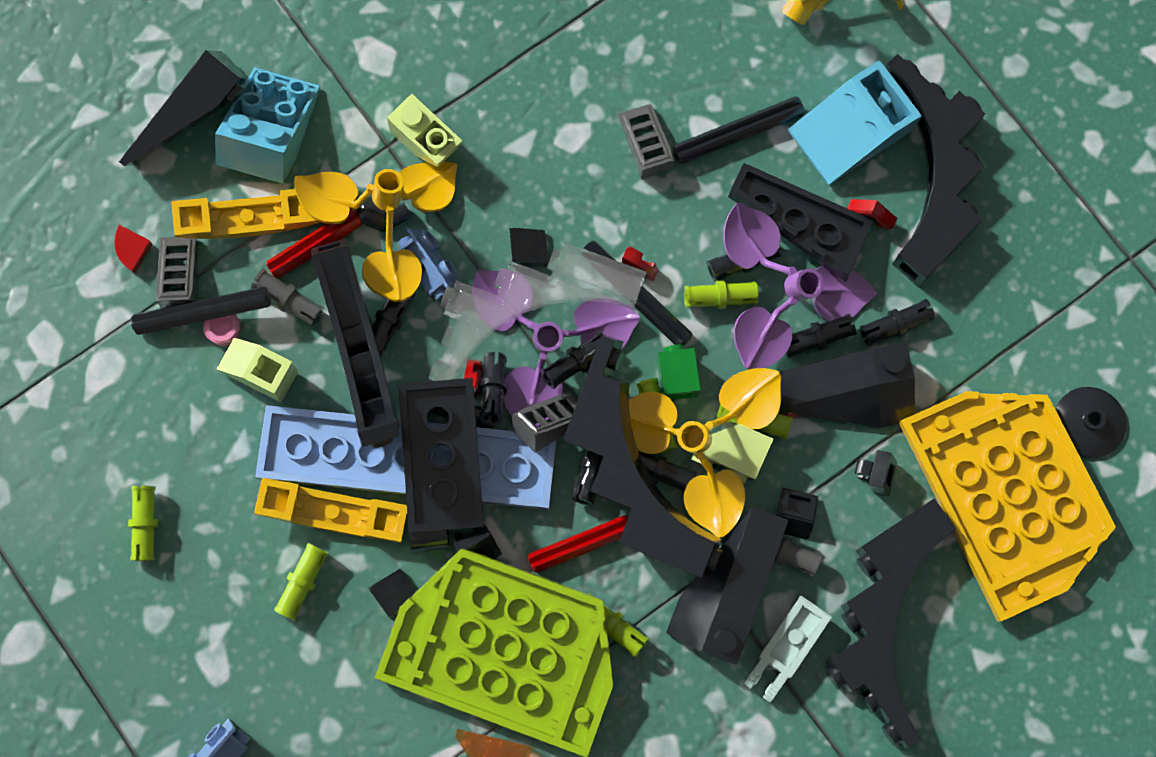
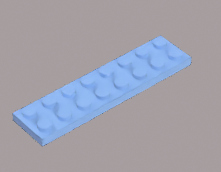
(327, 452)

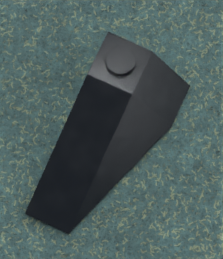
(203, 91)
(856, 388)
(721, 606)

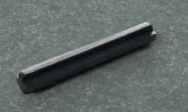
(738, 130)
(652, 308)
(201, 310)

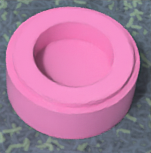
(222, 330)

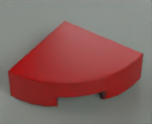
(874, 210)
(131, 248)
(634, 259)
(474, 370)

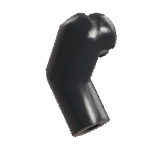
(376, 218)

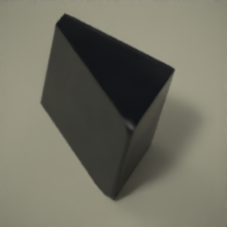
(528, 247)
(799, 510)
(393, 592)

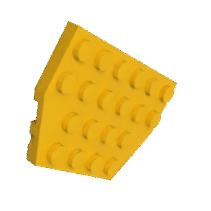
(1012, 493)

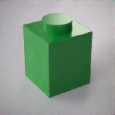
(678, 372)

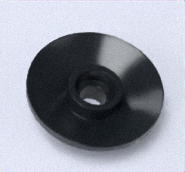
(1089, 439)

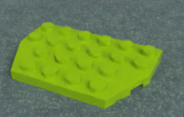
(505, 650)

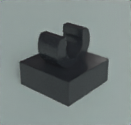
(879, 472)
(478, 541)

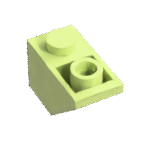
(422, 132)
(258, 368)
(738, 450)

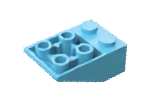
(855, 123)
(266, 125)

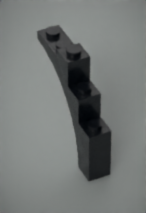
(951, 169)
(359, 352)
(873, 613)

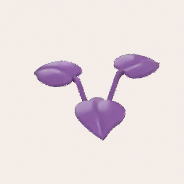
(758, 335)
(527, 385)

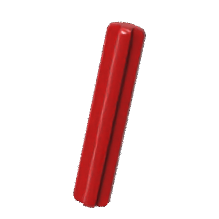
(301, 250)
(577, 544)

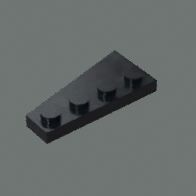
(808, 221)

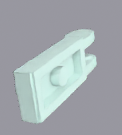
(789, 644)

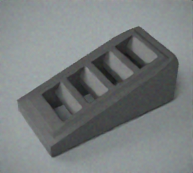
(653, 165)
(170, 298)
(539, 437)

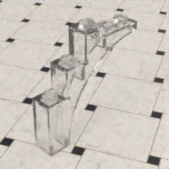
(575, 277)

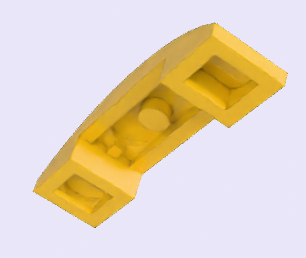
(239, 217)
(330, 511)

